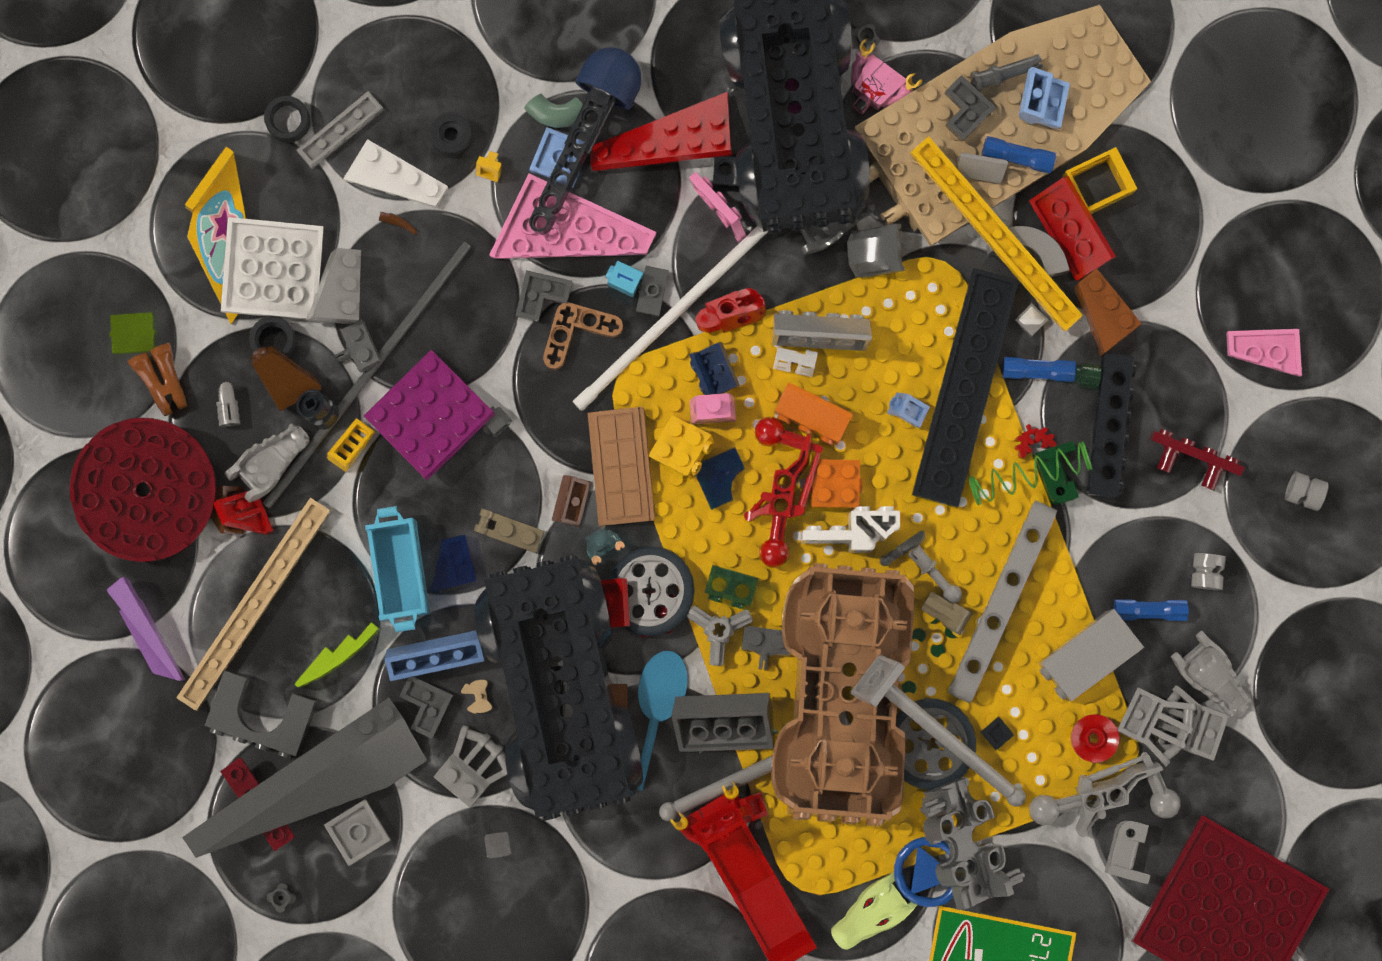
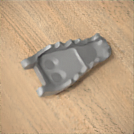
(266, 462)
(1212, 674)

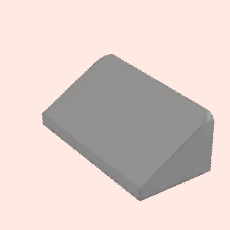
(981, 167)

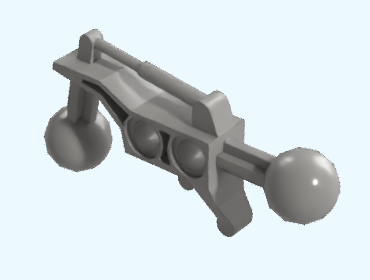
(1163, 803)

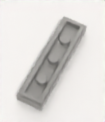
(340, 130)

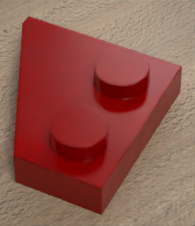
(240, 514)

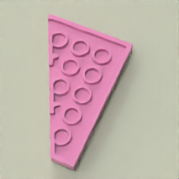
(578, 231)

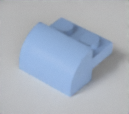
(1043, 99)

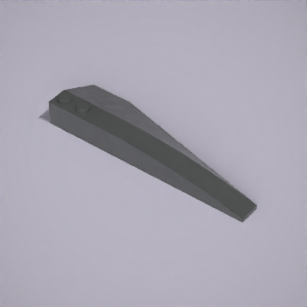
(344, 767)

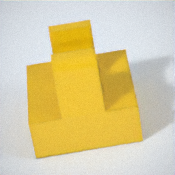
(489, 167)

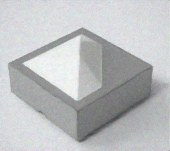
(1031, 320)

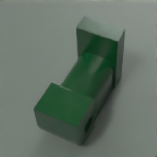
(1067, 488)

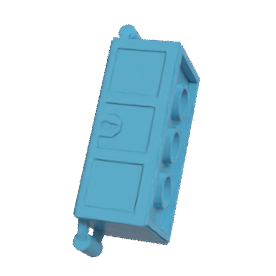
(398, 569)

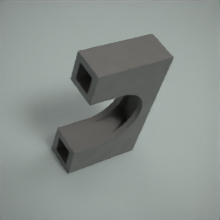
(227, 717)

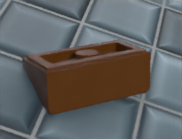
(571, 500)

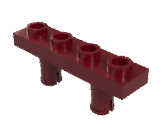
(1174, 447)
(242, 781)

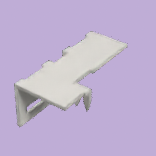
(807, 359)

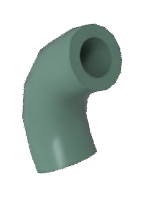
(552, 114)

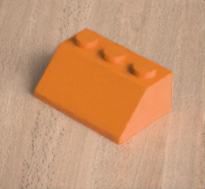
(812, 414)

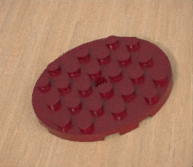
(107, 483)

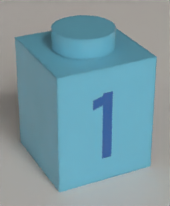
(624, 278)

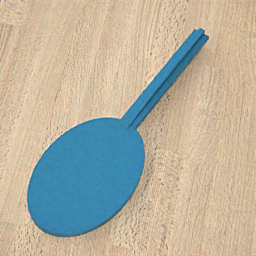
(658, 686)

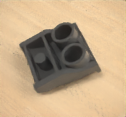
(875, 251)

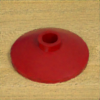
(1107, 738)

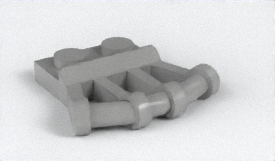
(1142, 716)
(1207, 727)
(461, 777)

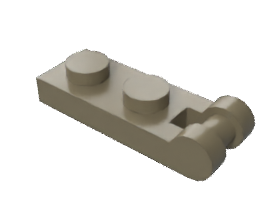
(510, 531)

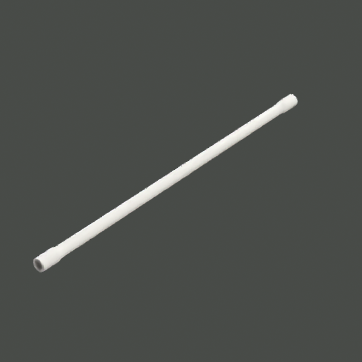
(591, 392)

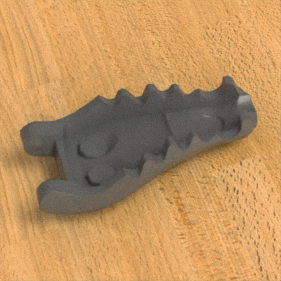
(823, 237)

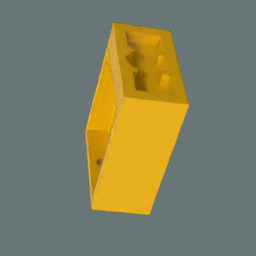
(1119, 171)

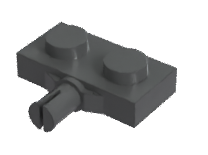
(359, 347)
(764, 643)

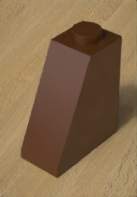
(282, 376)

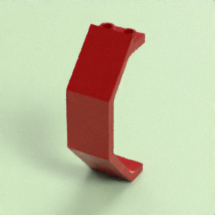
(753, 885)

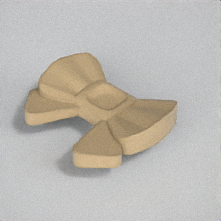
(479, 689)

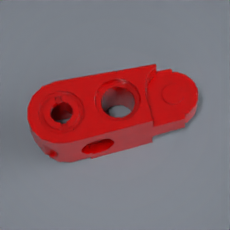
(745, 308)

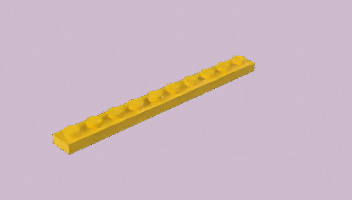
(996, 234)

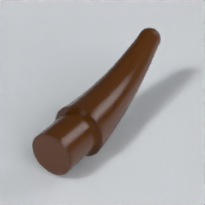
(393, 219)

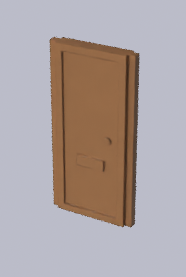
(621, 466)

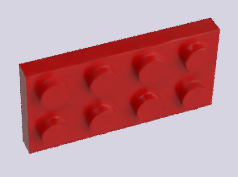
(1072, 227)

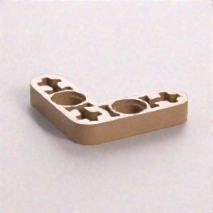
(576, 322)

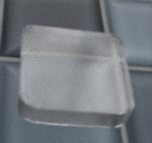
(497, 844)

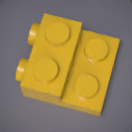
(682, 447)

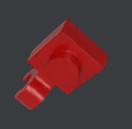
(752, 807)

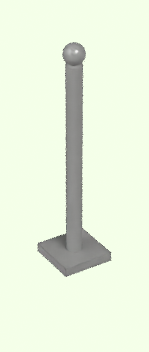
(879, 683)
(670, 810)

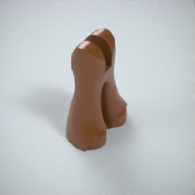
(144, 369)

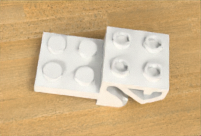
(860, 523)

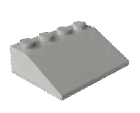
(821, 332)

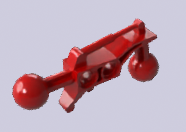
(769, 433)

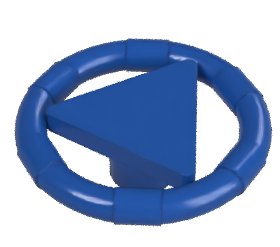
(924, 873)

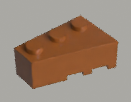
(1105, 311)

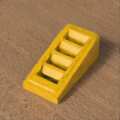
(344, 439)

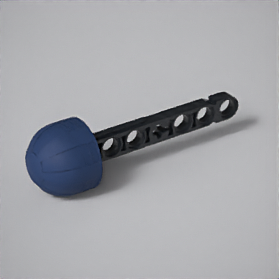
(610, 80)

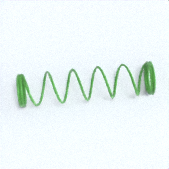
(973, 481)

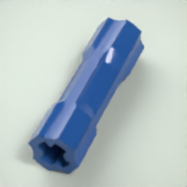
(1034, 158)
(1038, 369)
(1168, 610)

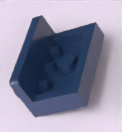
(714, 370)

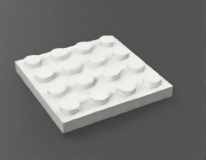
(271, 268)

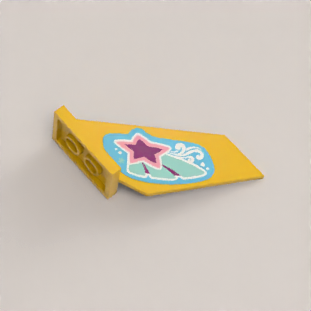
(211, 204)

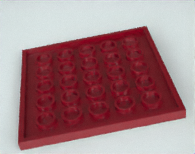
(1228, 903)

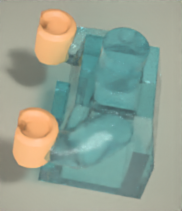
(600, 541)

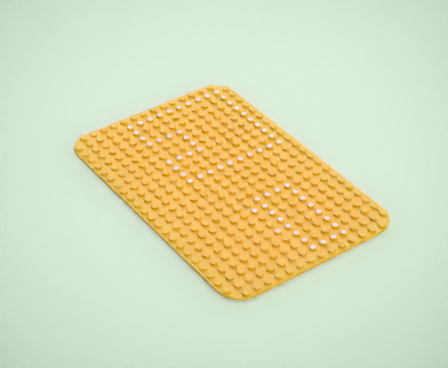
(912, 335)

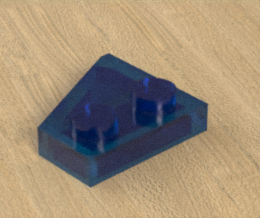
(453, 564)

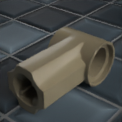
(951, 615)

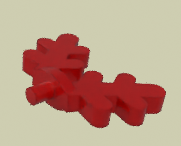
(1039, 435)

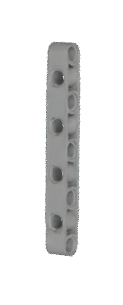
(1002, 601)

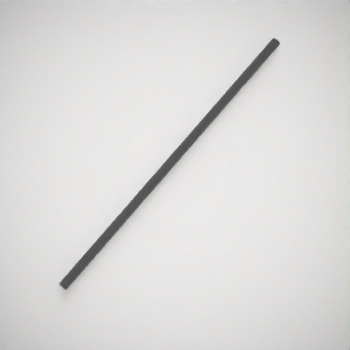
(366, 375)

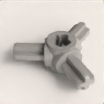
(718, 643)

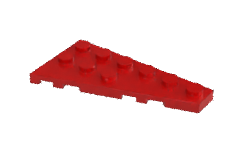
(681, 136)

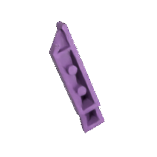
(144, 630)

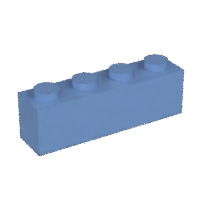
(433, 655)

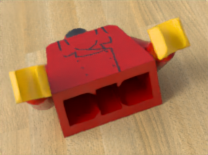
(685, 822)

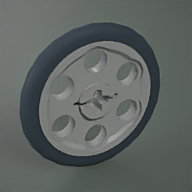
(677, 574)

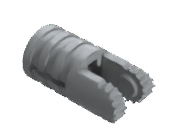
(227, 404)

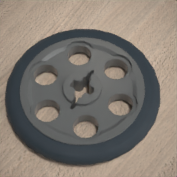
(957, 724)

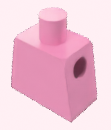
(712, 408)

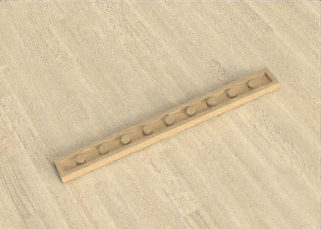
(253, 604)

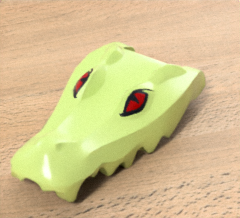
(875, 911)

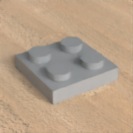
(357, 832)

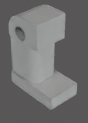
(1124, 851)

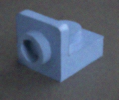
(908, 409)

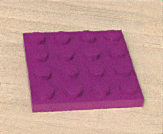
(429, 415)

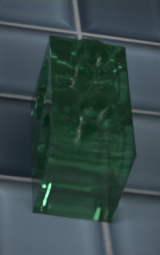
(732, 580)

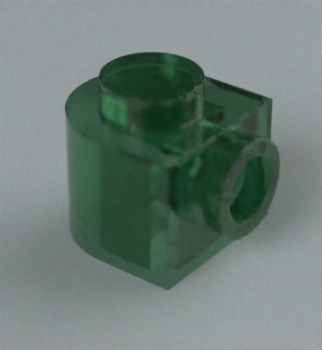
(1088, 376)

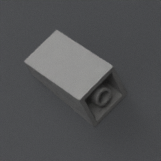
(1090, 655)

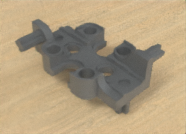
(986, 861)

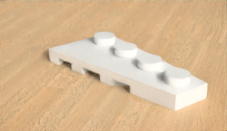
(388, 173)

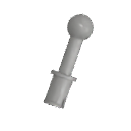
(951, 592)

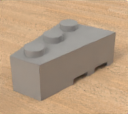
(339, 289)

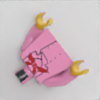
(877, 82)

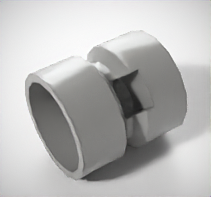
(1309, 492)
(1208, 571)

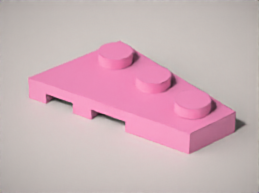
(718, 201)
(1267, 348)

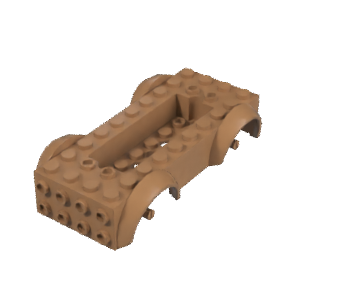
(816, 760)

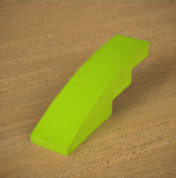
(329, 661)

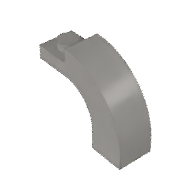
(1042, 248)

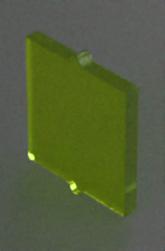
(132, 333)

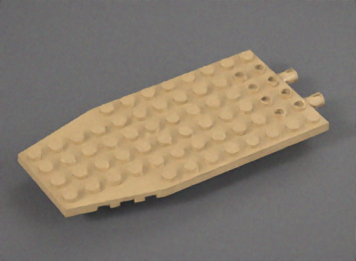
(1073, 47)

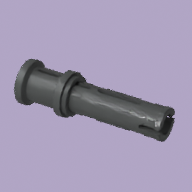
(996, 75)

